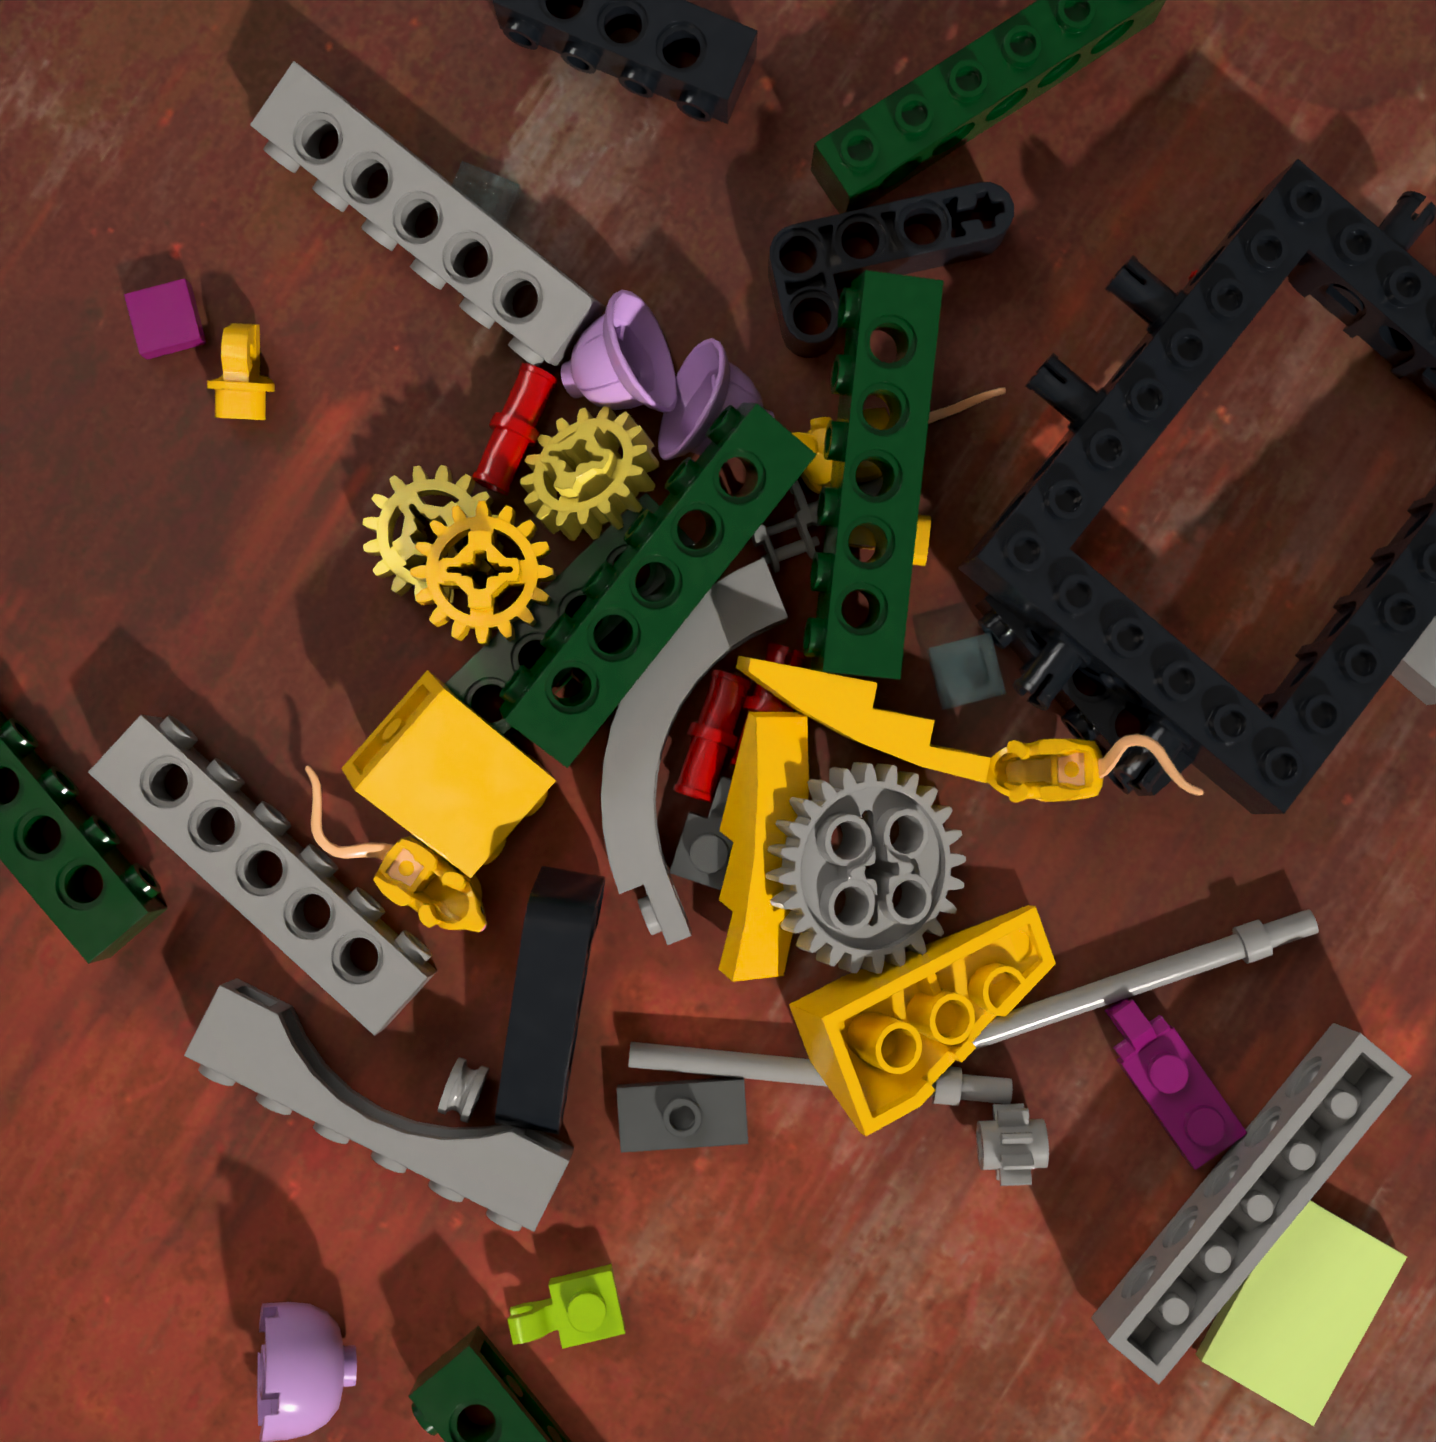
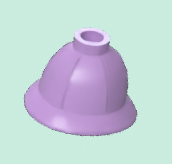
(623, 359)
(704, 389)

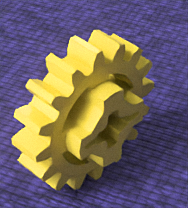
(589, 473)
(401, 554)

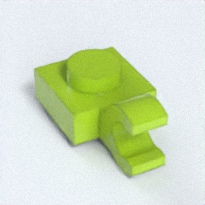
(581, 1308)

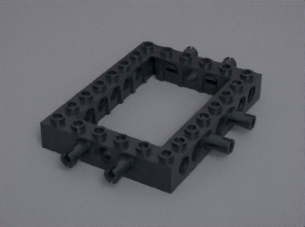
(1026, 560)

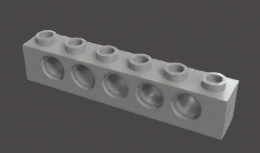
(307, 109)
(136, 776)
(1249, 1200)

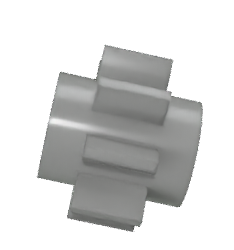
(1012, 1144)

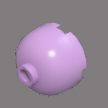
(300, 1370)

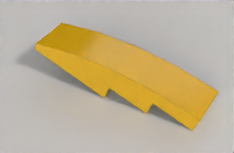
(848, 709)
(766, 775)

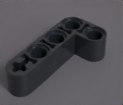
(894, 252)
(548, 998)

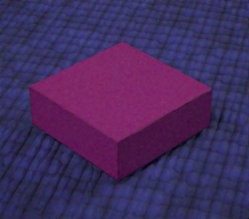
(165, 319)

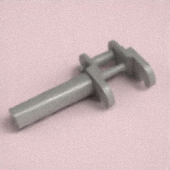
(804, 518)

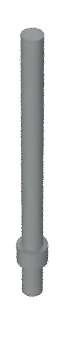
(1249, 942)
(949, 1087)

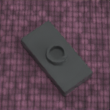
(682, 1114)

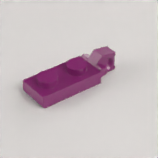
(1173, 1085)

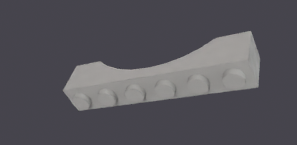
(264, 1047)

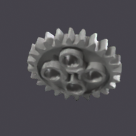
(817, 874)

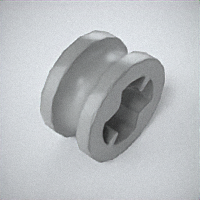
(463, 1090)

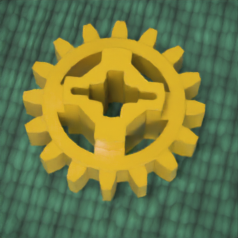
(481, 545)

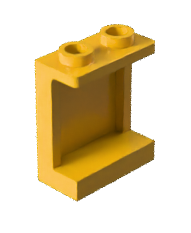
(448, 776)

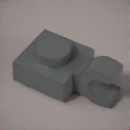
(702, 847)

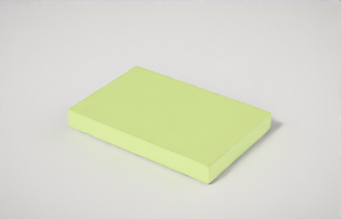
(1302, 1311)

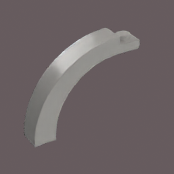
(724, 619)

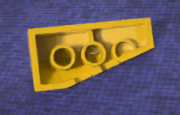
(897, 1031)

